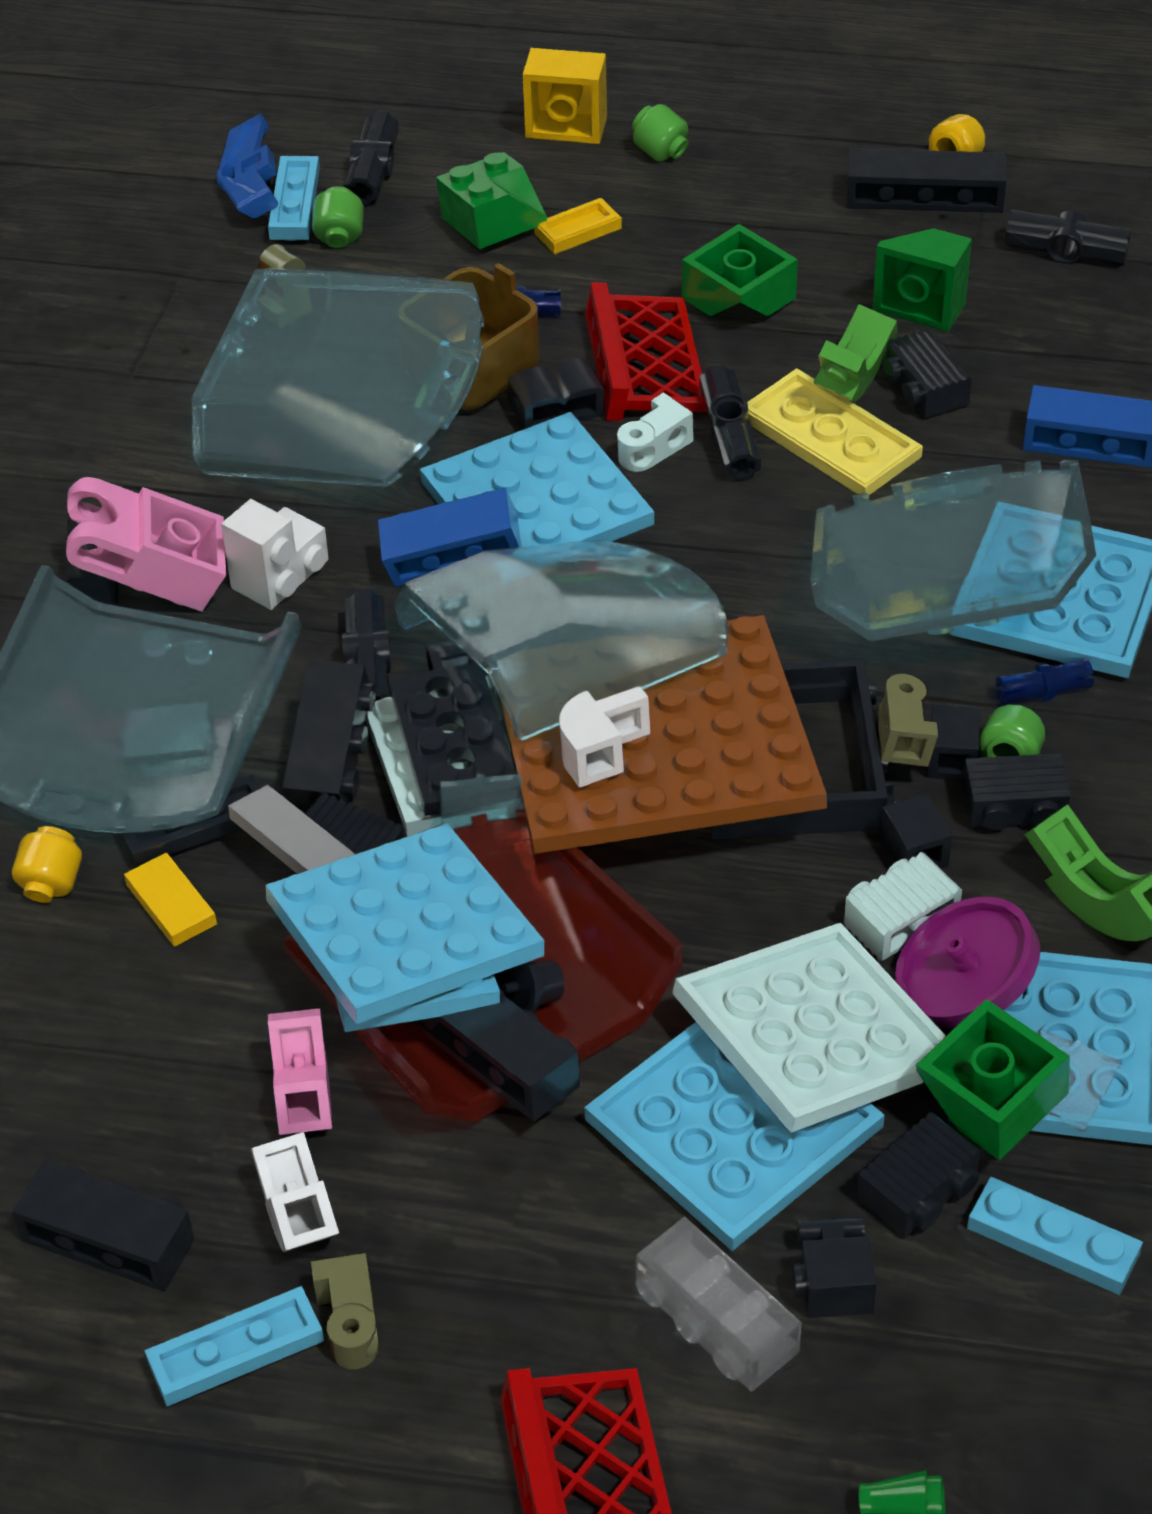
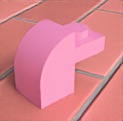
(300, 1071)

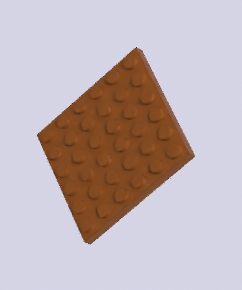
(716, 754)

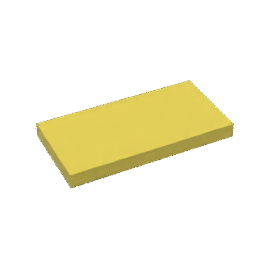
(832, 433)

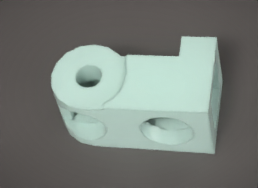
(655, 434)

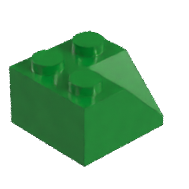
(489, 200)
(739, 270)
(923, 277)
(995, 1078)

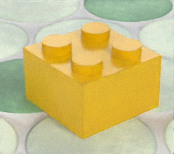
(565, 95)

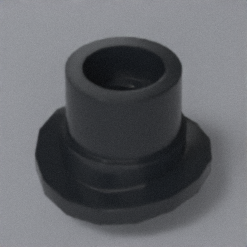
(532, 983)

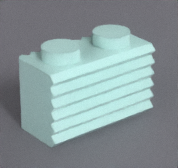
(897, 903)

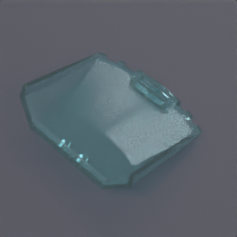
(335, 375)
(953, 550)
(569, 621)
(66, 698)

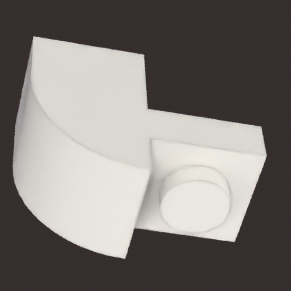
(596, 730)
(293, 1193)

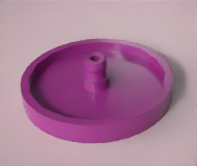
(967, 956)

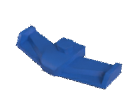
(248, 168)

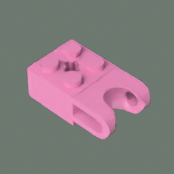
(147, 541)

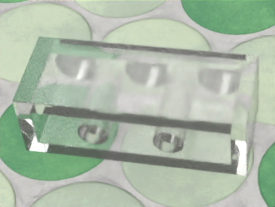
(717, 1304)

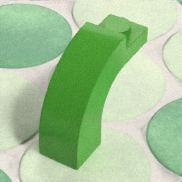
(854, 362)
(1090, 882)

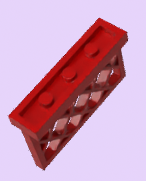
(614, 352)
(533, 1449)

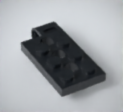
(468, 705)

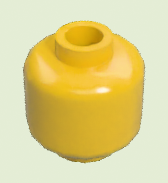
(958, 134)
(47, 864)

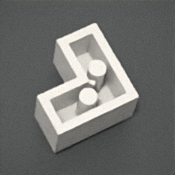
(271, 551)

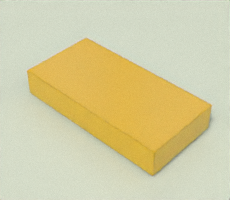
(578, 225)
(170, 899)

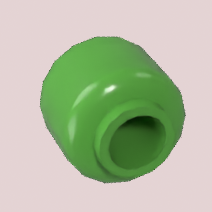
(660, 132)
(337, 215)
(1012, 732)

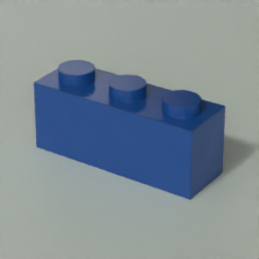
(1089, 426)
(446, 534)

